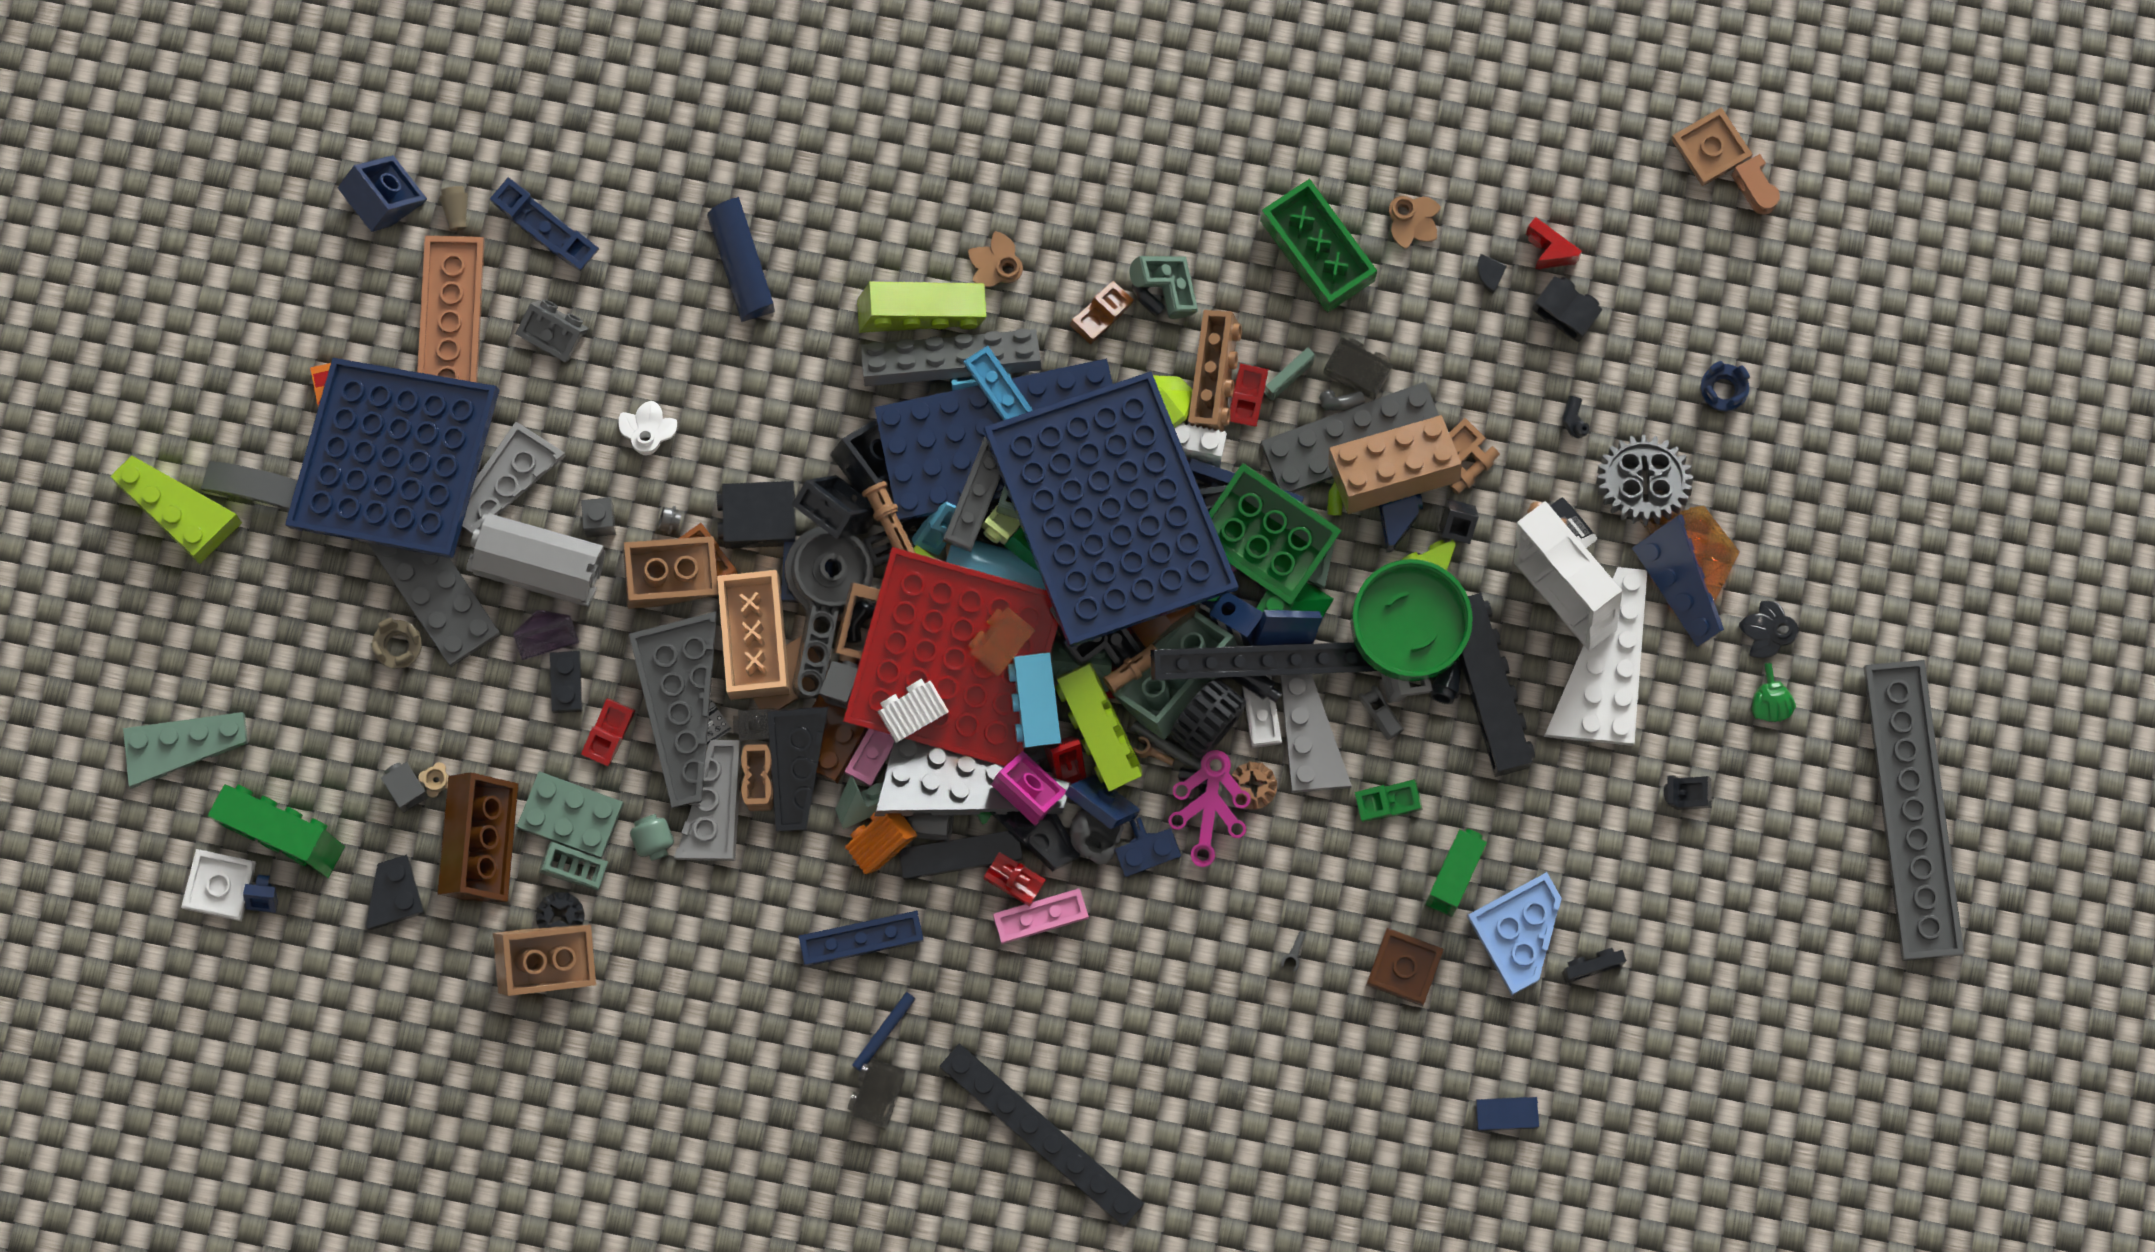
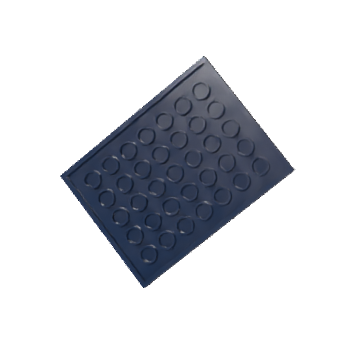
(1110, 509)

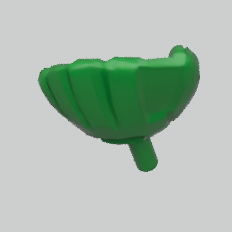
(1772, 699)

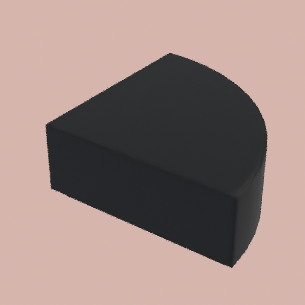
(1490, 272)

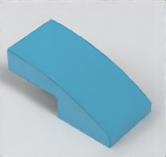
(932, 531)

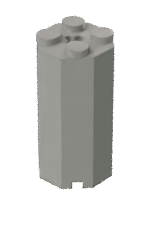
(536, 559)

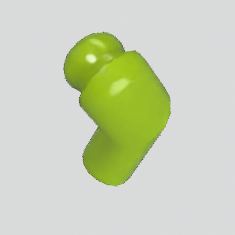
(1334, 501)

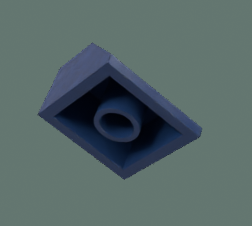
(381, 192)

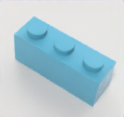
(1034, 700)

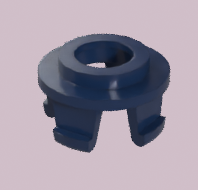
(1736, 375)

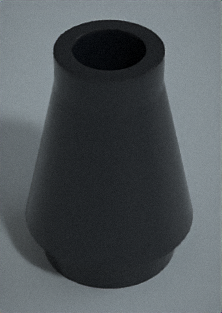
(1447, 684)

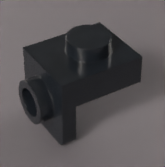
(1688, 792)

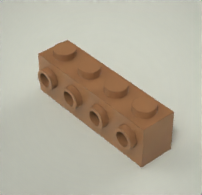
(1214, 370)

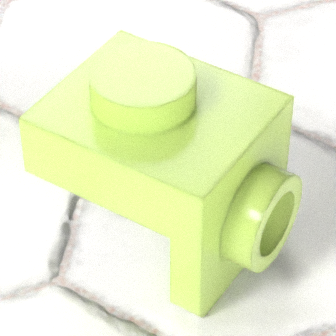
(999, 526)

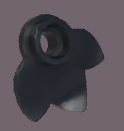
(1765, 627)

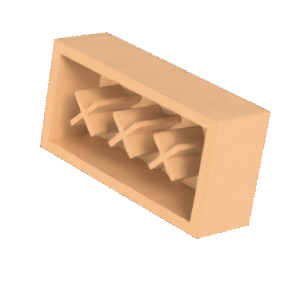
(753, 635)

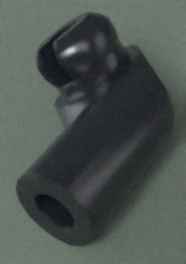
(1571, 419)
(861, 612)

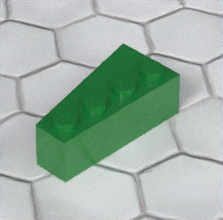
(277, 829)

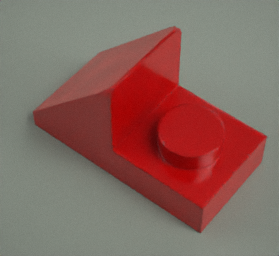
(1558, 249)

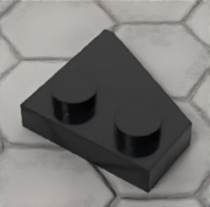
(393, 894)

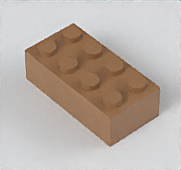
(1394, 464)

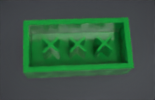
(1318, 245)

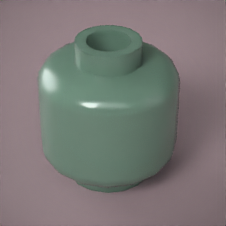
(651, 837)

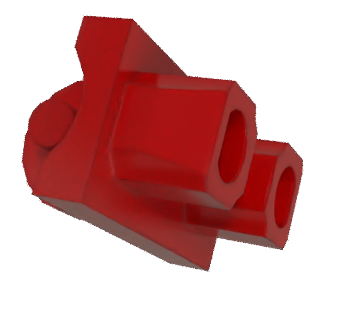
(1014, 879)

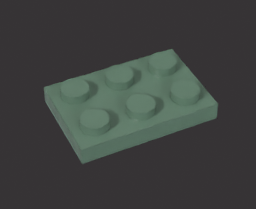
(570, 815)

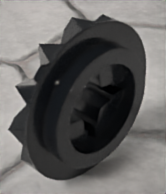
(560, 900)

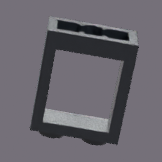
(831, 506)

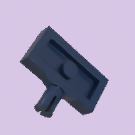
(1146, 849)

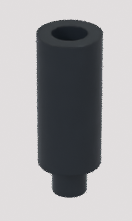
(1260, 686)

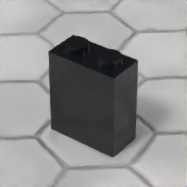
(757, 514)

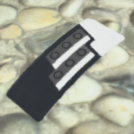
(1574, 522)

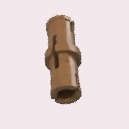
(1129, 670)

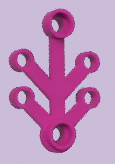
(1210, 802)

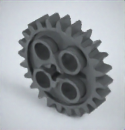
(1672, 480)

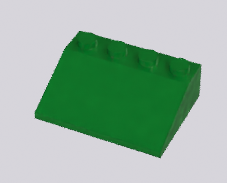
(1270, 533)

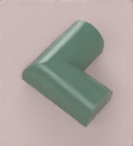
(1173, 277)

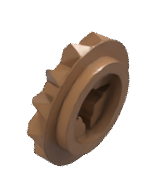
(1262, 774)

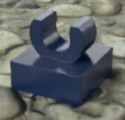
(261, 896)

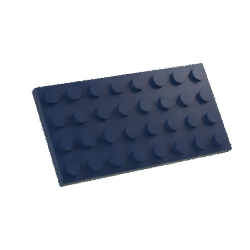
(936, 437)

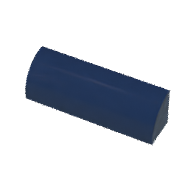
(740, 260)

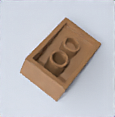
(669, 571)
(544, 959)

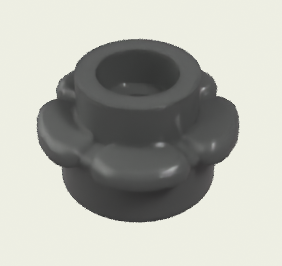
(669, 519)

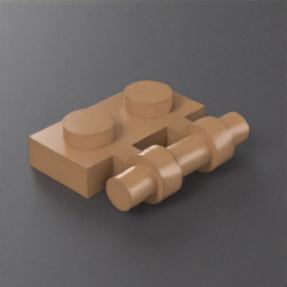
(1467, 442)

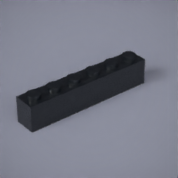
(1493, 696)

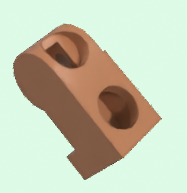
(1754, 185)

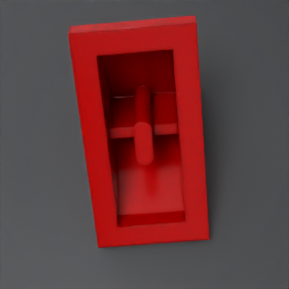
(1066, 760)

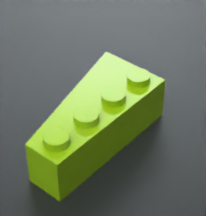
(920, 306)
(181, 512)
(1099, 726)

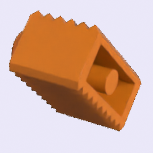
(880, 841)

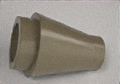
(454, 204)

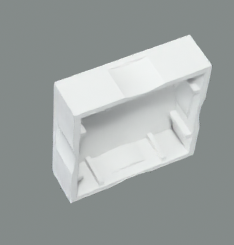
(1567, 576)

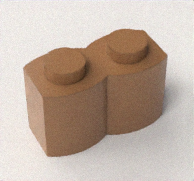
(757, 784)

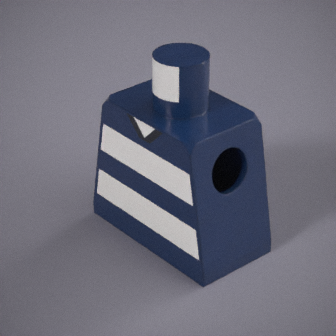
(1234, 617)

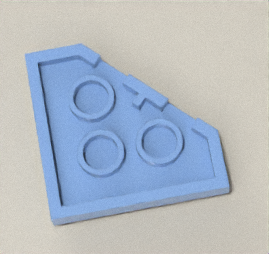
(1519, 930)

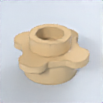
(428, 776)

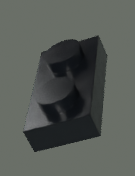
(566, 682)
(1605, 961)

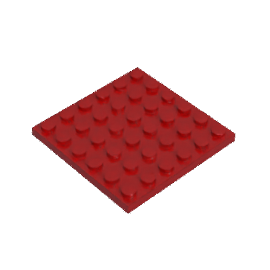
(922, 632)

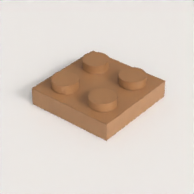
(1711, 146)

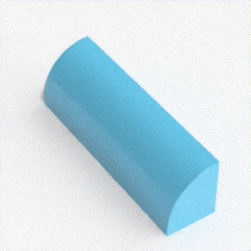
(997, 562)

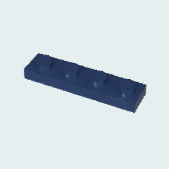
(861, 938)

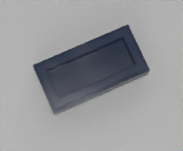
(1507, 1113)

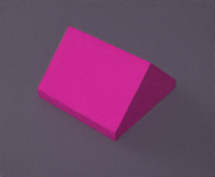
(1028, 788)

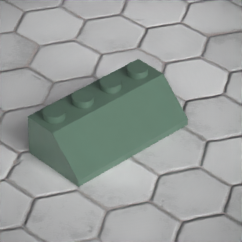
(1160, 702)

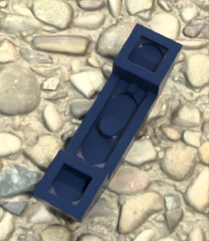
(543, 225)

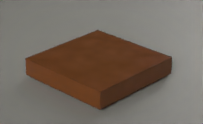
(1404, 967)

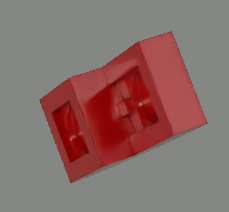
(1248, 394)
(608, 732)

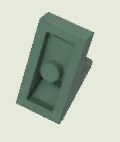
(857, 805)

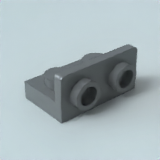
(551, 329)

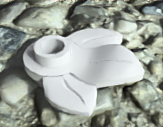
(647, 424)

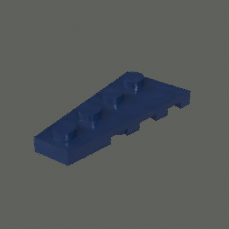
(1674, 569)

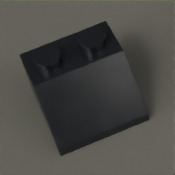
(862, 457)

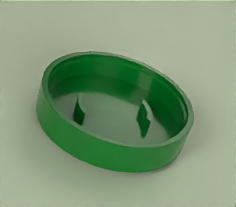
(1411, 620)

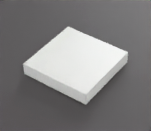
(218, 885)

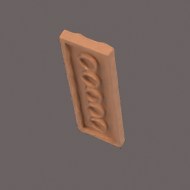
(451, 307)

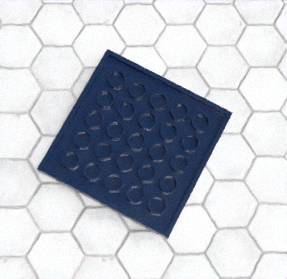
(392, 457)

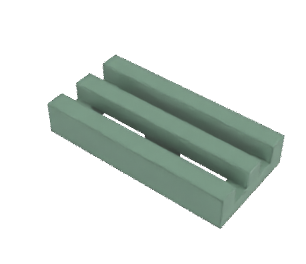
(1289, 374)

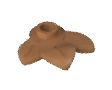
(1416, 223)
(993, 259)

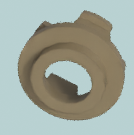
(388, 629)

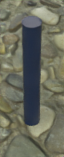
(884, 1031)

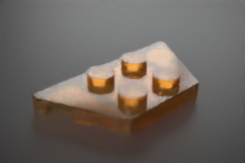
(1712, 546)

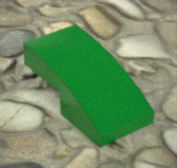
(1388, 801)

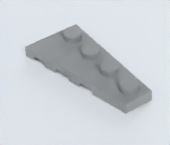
(508, 473)
(1311, 746)
(713, 822)

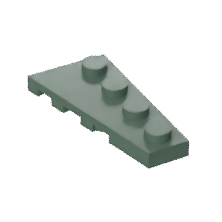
(177, 744)

